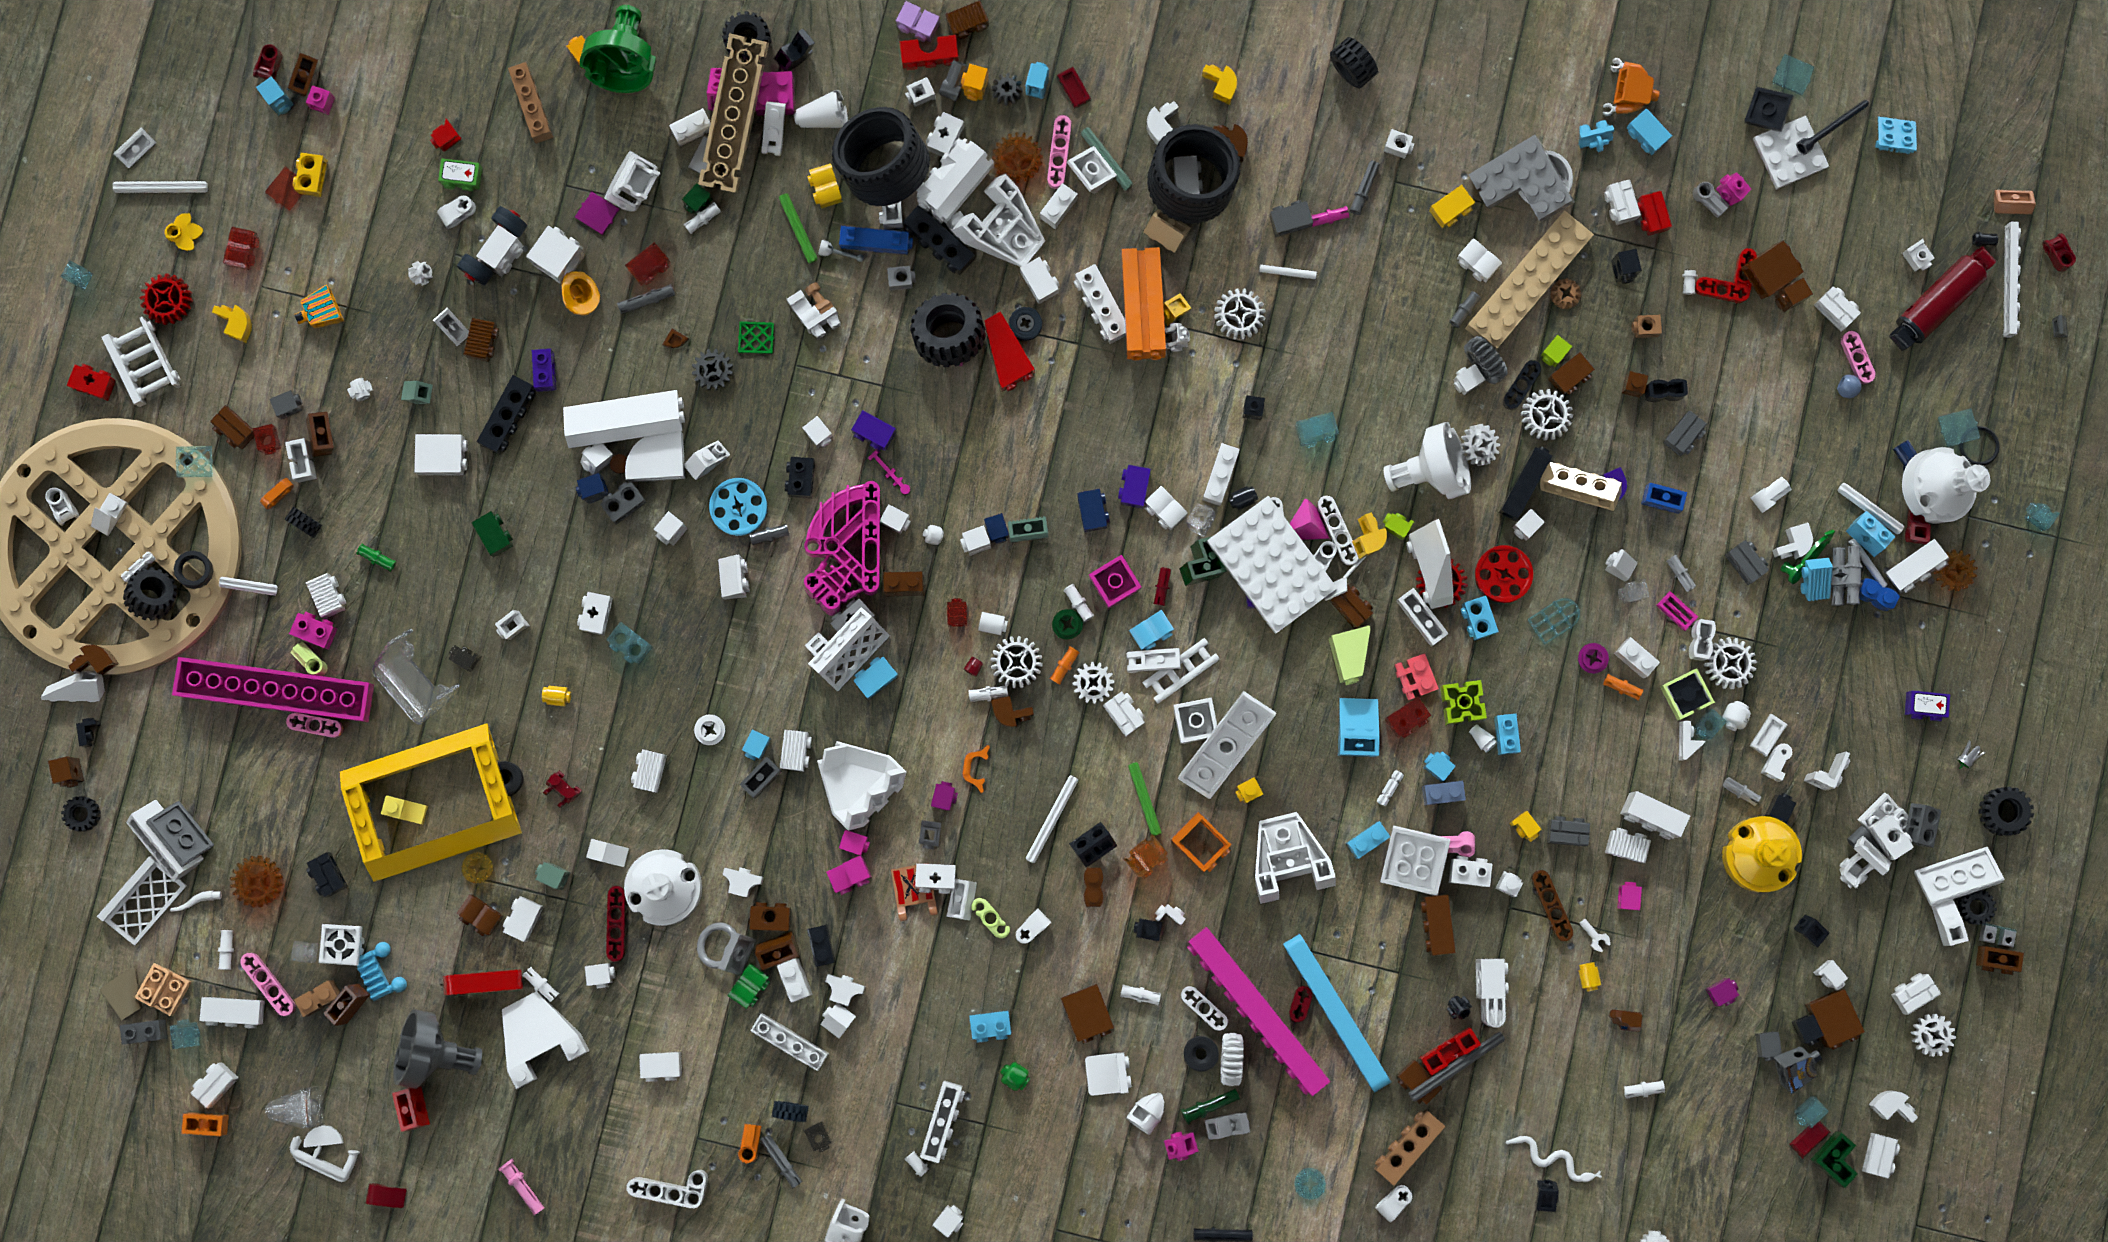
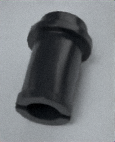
(1984, 239)

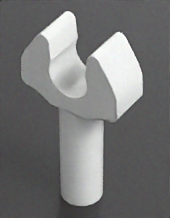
(1594, 935)

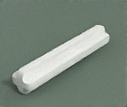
(249, 586)

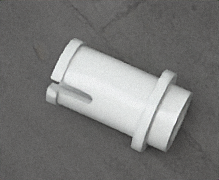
(1689, 281)
(917, 1164)

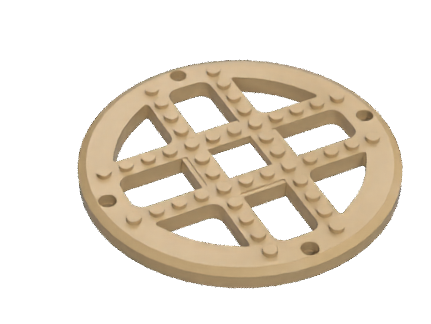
(67, 549)

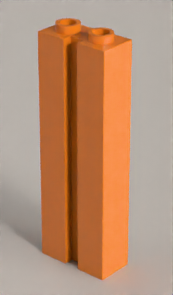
(1143, 304)

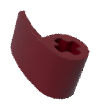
(385, 1196)

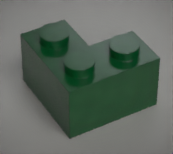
(1204, 566)
(1831, 1159)

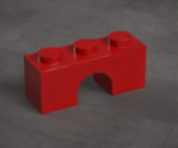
(914, 57)
(1449, 1050)

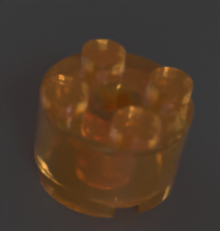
(1146, 857)

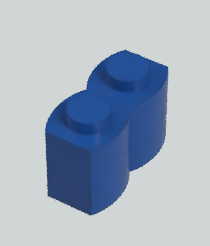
(1879, 596)

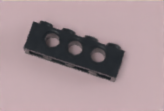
(919, 218)
(505, 404)

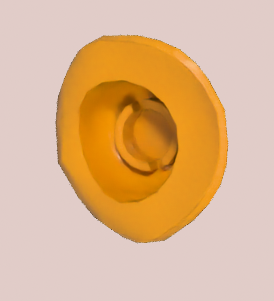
(580, 293)

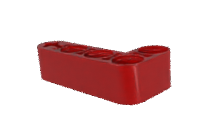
(482, 982)

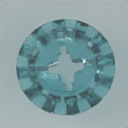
(1303, 1176)

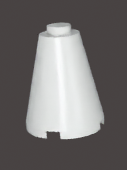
(823, 112)

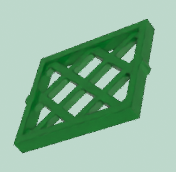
(756, 324)

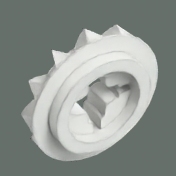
(700, 731)

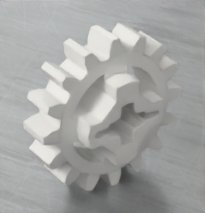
(1480, 444)
(1086, 676)
(1929, 1041)

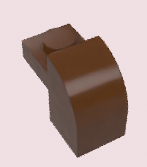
(1237, 136)
(99, 657)
(1006, 716)

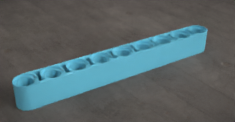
(1337, 1013)

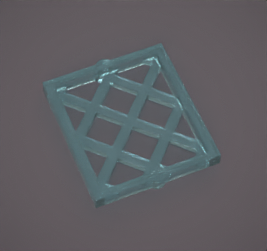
(194, 461)

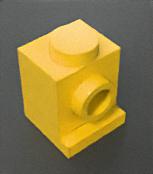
(1526, 826)

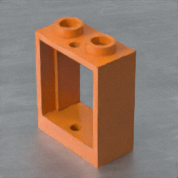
(1223, 851)

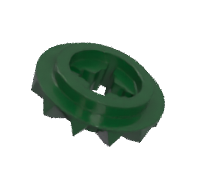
(1066, 615)

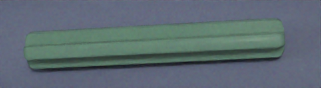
(1092, 140)

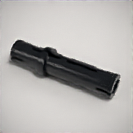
(1214, 1234)

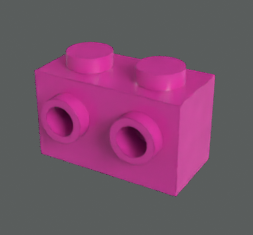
(313, 631)

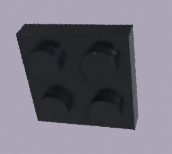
(1768, 109)

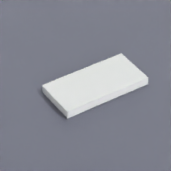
(1959, 876)

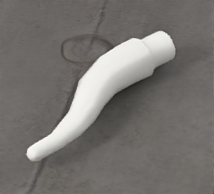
(203, 896)

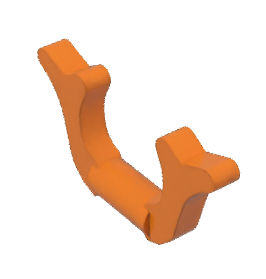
(967, 767)

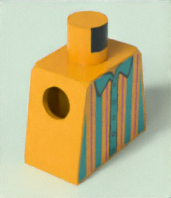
(320, 309)

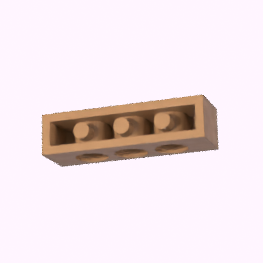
(530, 102)
(1394, 1173)

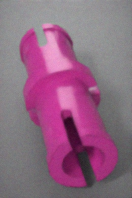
(1330, 216)

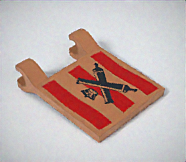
(907, 894)

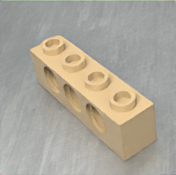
(1587, 493)

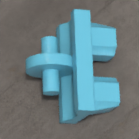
(1596, 137)

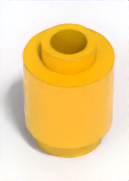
(556, 695)
(1589, 976)

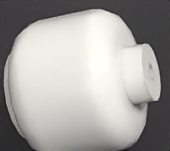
(933, 535)

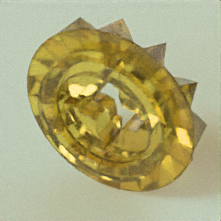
(470, 873)

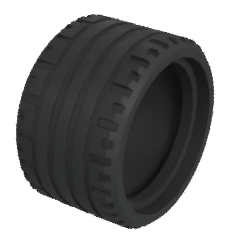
(863, 135)
(1202, 142)

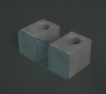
(2004, 933)

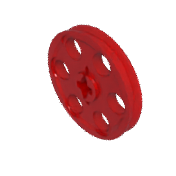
(1495, 577)

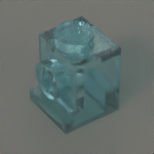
(2041, 515)

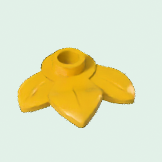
(186, 232)

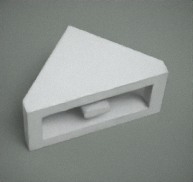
(451, 326)
(607, 853)

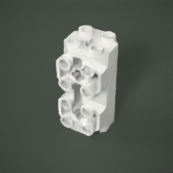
(954, 180)

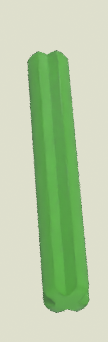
(798, 228)
(1144, 799)

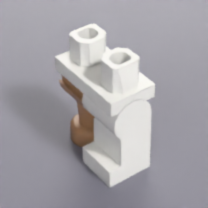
(816, 316)

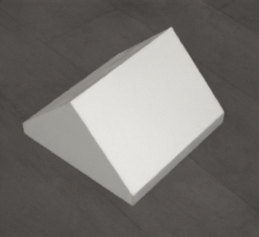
(1092, 169)

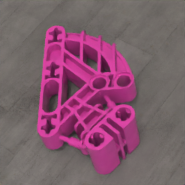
(830, 586)

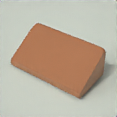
(2014, 202)

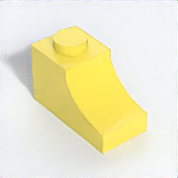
(404, 809)

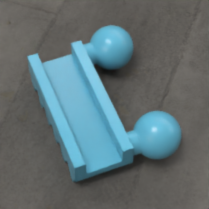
(374, 976)

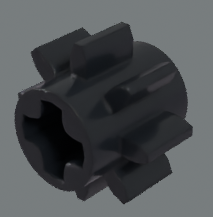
(1459, 1007)

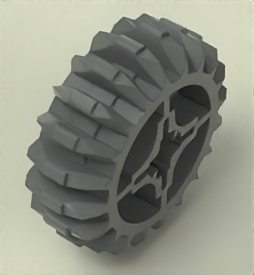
(1486, 359)

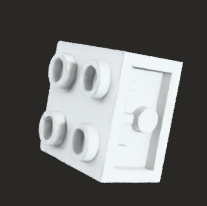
(1832, 779)

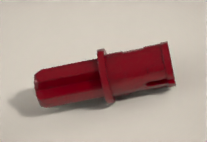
(1162, 586)

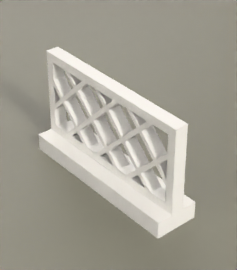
(843, 643)
(126, 893)

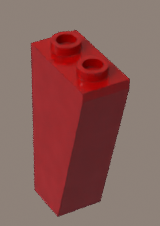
(1008, 355)

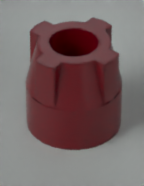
(973, 666)

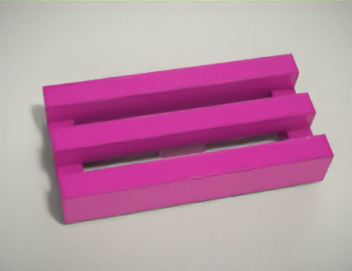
(1664, 600)

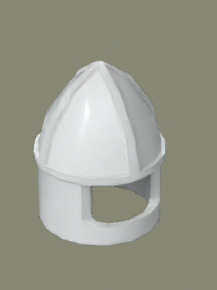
(1147, 1112)

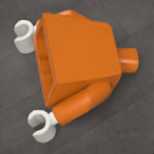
(1633, 88)

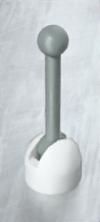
(826, 249)

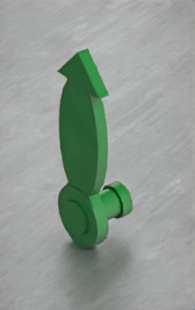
(1795, 573)

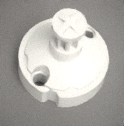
(1438, 464)
(1942, 484)
(663, 887)

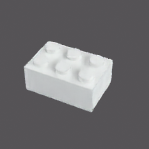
(1654, 815)

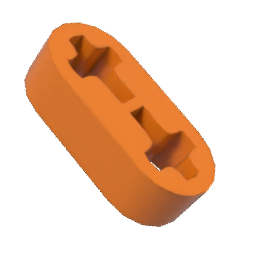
(277, 493)

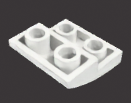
(1880, 808)

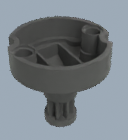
(425, 1050)

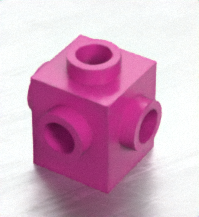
(1733, 188)
(1180, 1146)

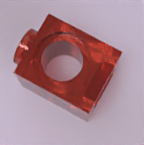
(261, 433)
(957, 613)

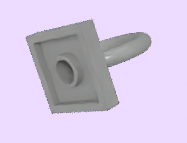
(735, 953)

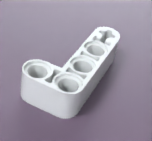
(666, 1188)

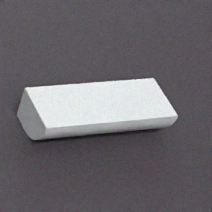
(138, 824)

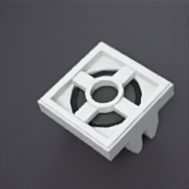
(343, 944)

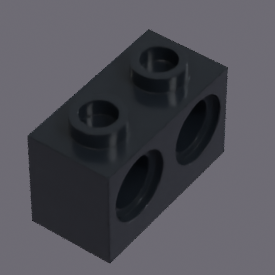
(1626, 266)
(1093, 844)

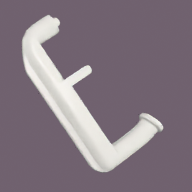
(322, 1166)

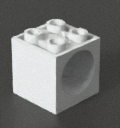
(555, 254)

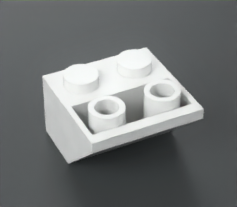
(733, 577)

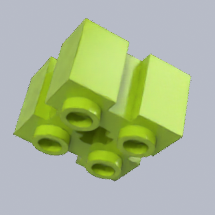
(1473, 709)

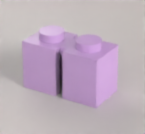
(926, 25)

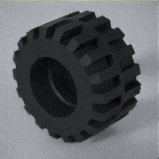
(746, 22)
(1354, 62)
(143, 605)
(2021, 807)

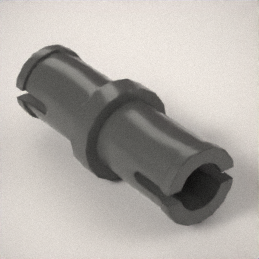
(1465, 309)
(769, 534)

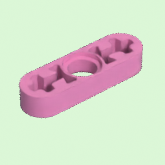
(1847, 347)
(302, 717)

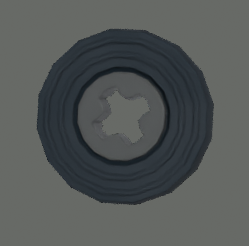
(1028, 314)

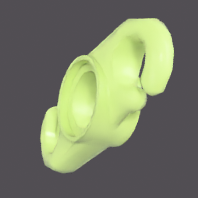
(992, 927)

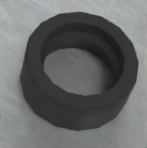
(182, 559)

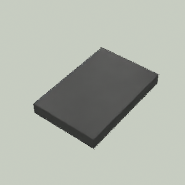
(180, 833)

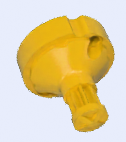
(1762, 854)

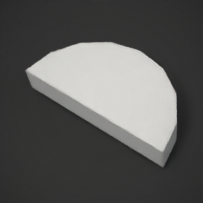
(323, 1136)

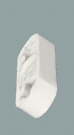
(1218, 1014)

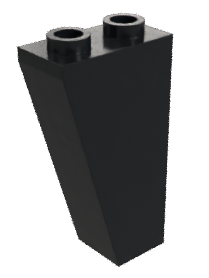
(1525, 483)

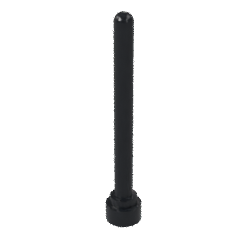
(1806, 145)

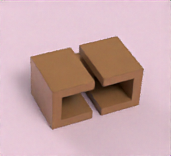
(322, 994)

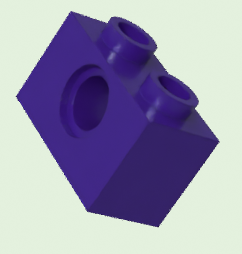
(544, 370)

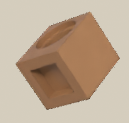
(1655, 326)

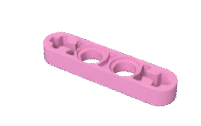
(1059, 152)
(270, 982)

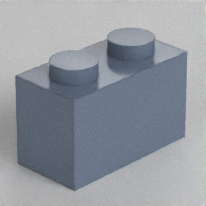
(1443, 793)

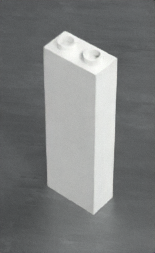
(623, 419)

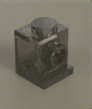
(464, 657)
(818, 1129)

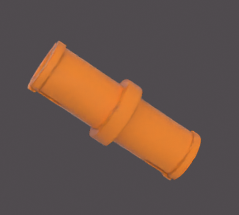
(1064, 665)
(1623, 687)

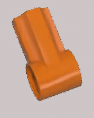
(750, 1140)

